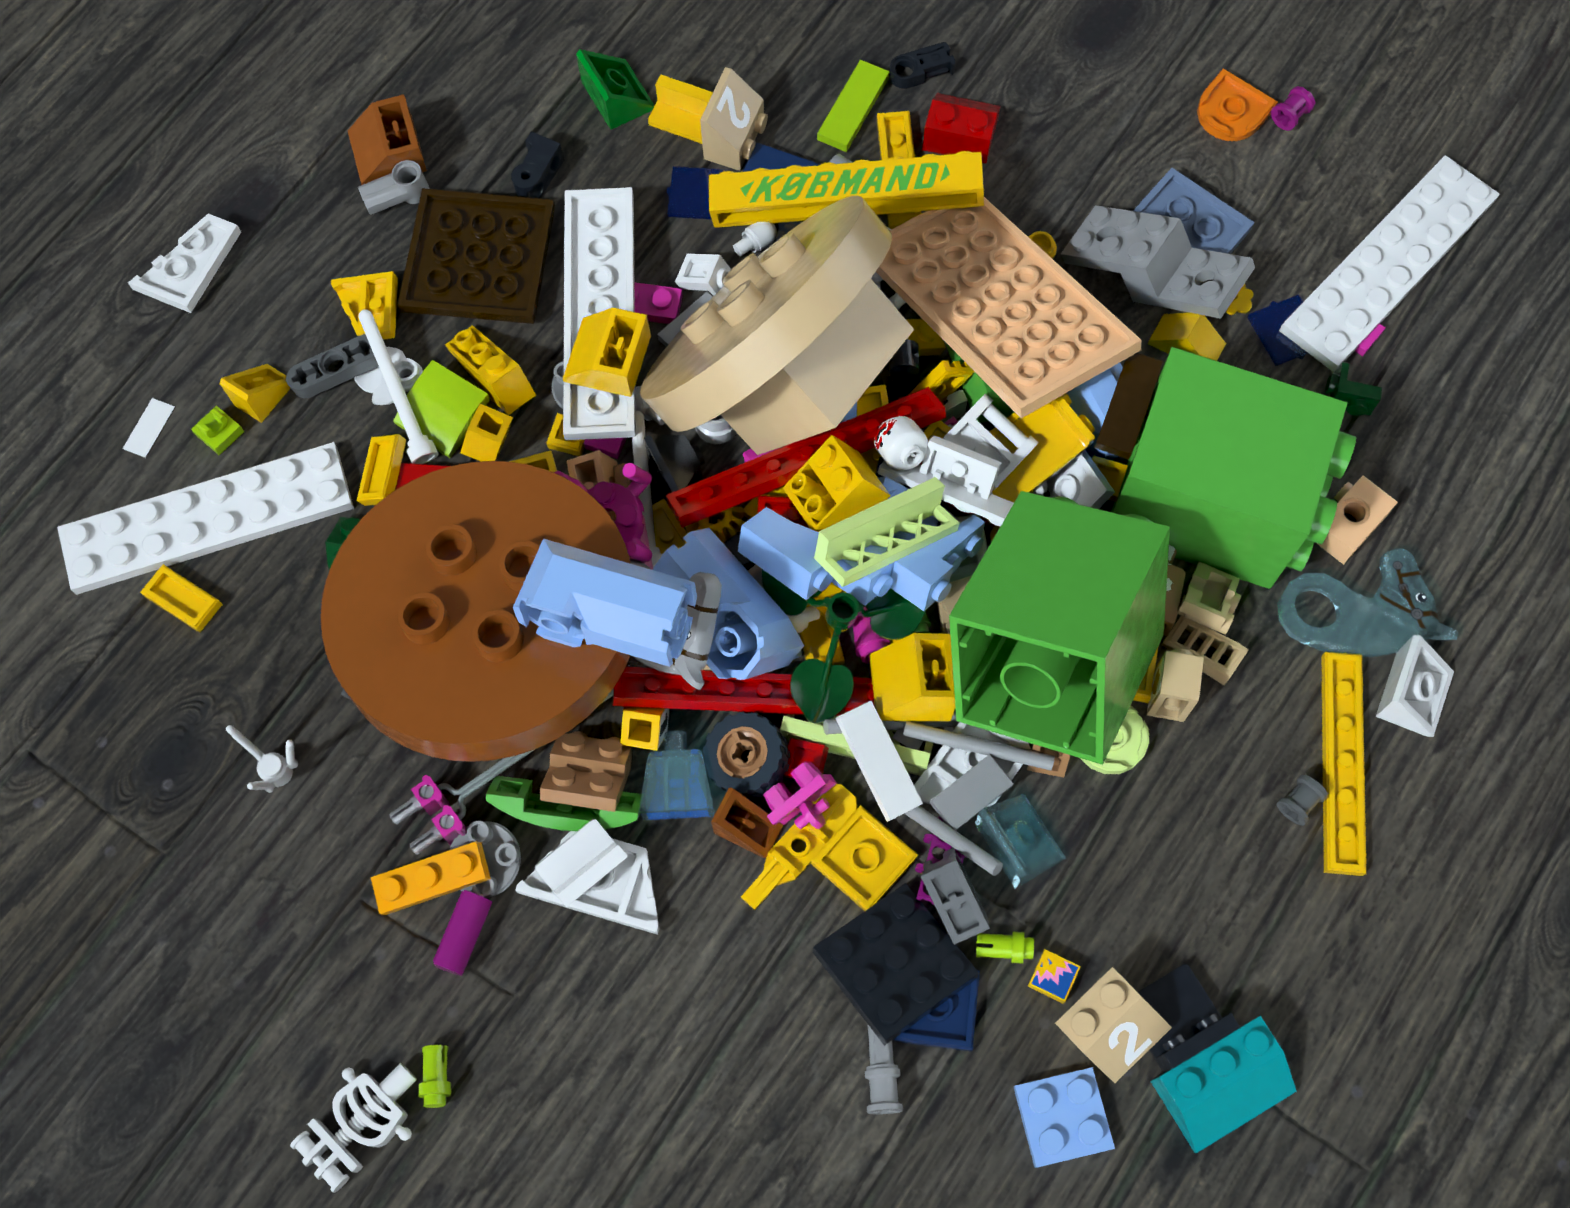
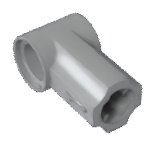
(394, 187)

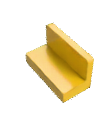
(679, 108)

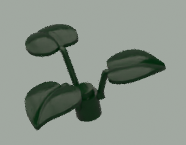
(825, 688)

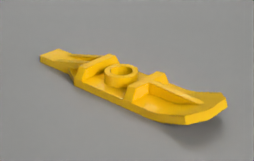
(784, 863)

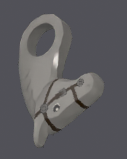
(700, 637)

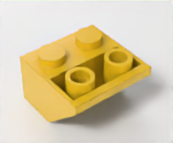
(609, 351)
(834, 485)
(914, 679)

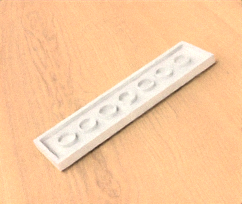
(1388, 263)
(596, 279)
(204, 518)

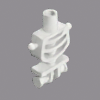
(386, 1094)

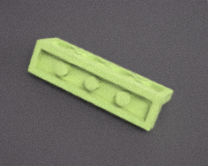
(877, 527)
(913, 760)

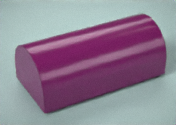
(462, 933)

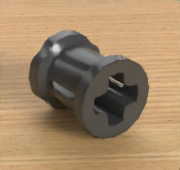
(1302, 800)

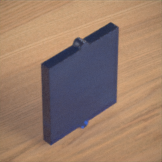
(690, 192)
(1267, 326)

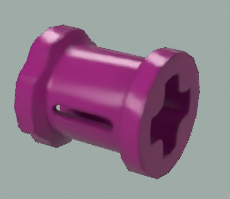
(1293, 108)

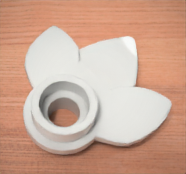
(374, 381)

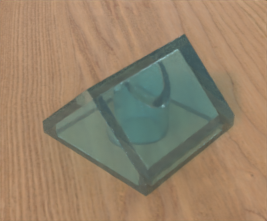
(1018, 839)

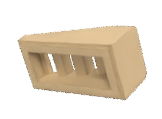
(1210, 637)

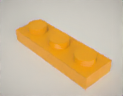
(430, 878)

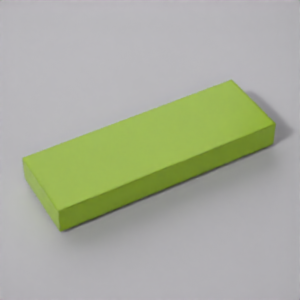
(853, 105)

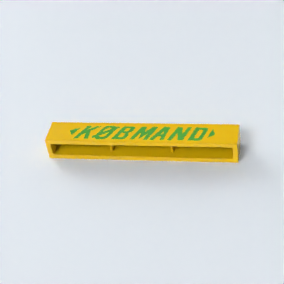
(885, 185)

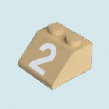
(732, 121)
(1113, 1025)

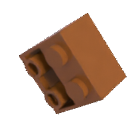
(384, 138)

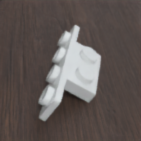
(966, 477)

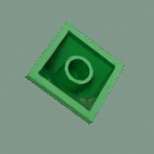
(613, 87)

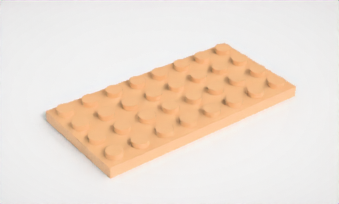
(1003, 304)

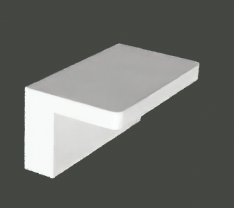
(580, 862)

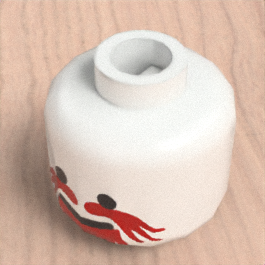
(901, 443)

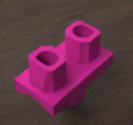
(787, 806)

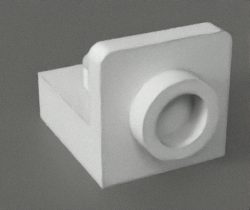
(702, 273)

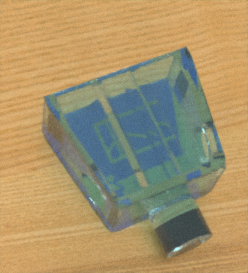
(676, 782)

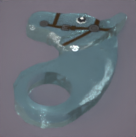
(1367, 625)

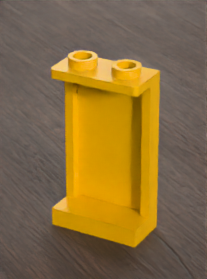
(1060, 437)

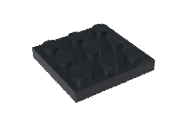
(895, 963)

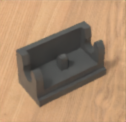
(954, 897)

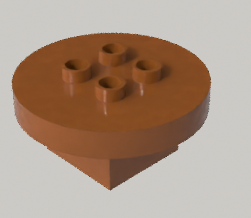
(428, 622)

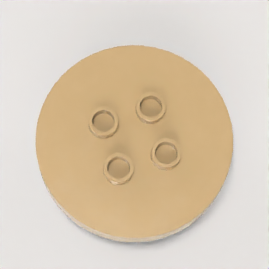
(786, 335)

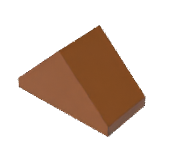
(745, 824)

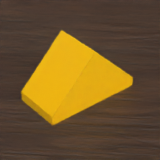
(1189, 333)
(256, 390)

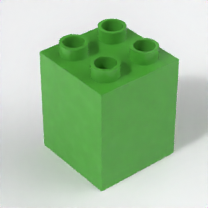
(1236, 467)
(1060, 624)

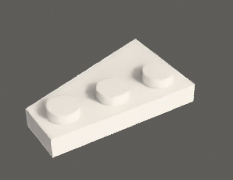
(190, 266)
(1081, 482)

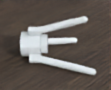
(272, 767)

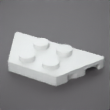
(953, 762)
(620, 896)

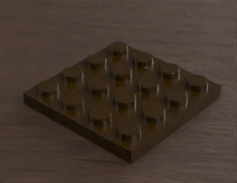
(477, 256)

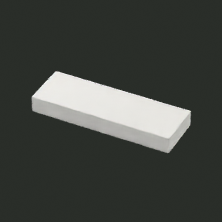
(879, 761)

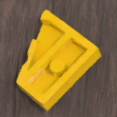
(370, 292)

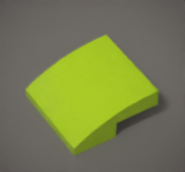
(443, 406)

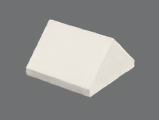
(1416, 688)

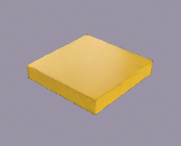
(864, 858)

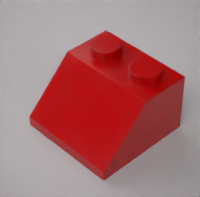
(960, 126)

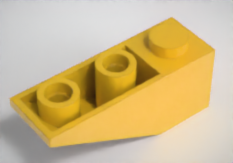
(491, 369)

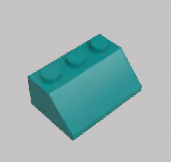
(1226, 1084)

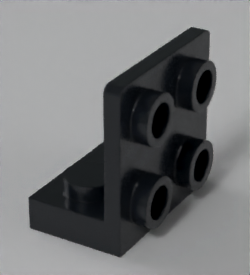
(1190, 1014)

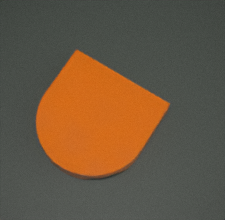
(1233, 108)

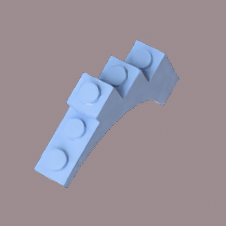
(921, 577)

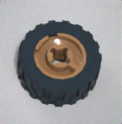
(766, 761)

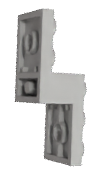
(1158, 261)

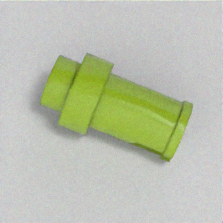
(1006, 946)
(435, 1084)

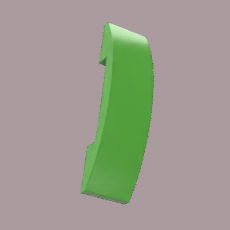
(516, 799)

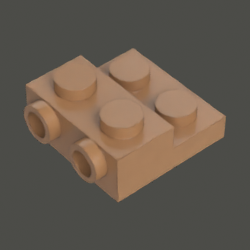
(587, 772)

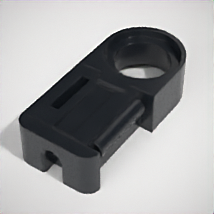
(924, 63)

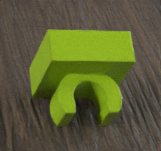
(217, 430)

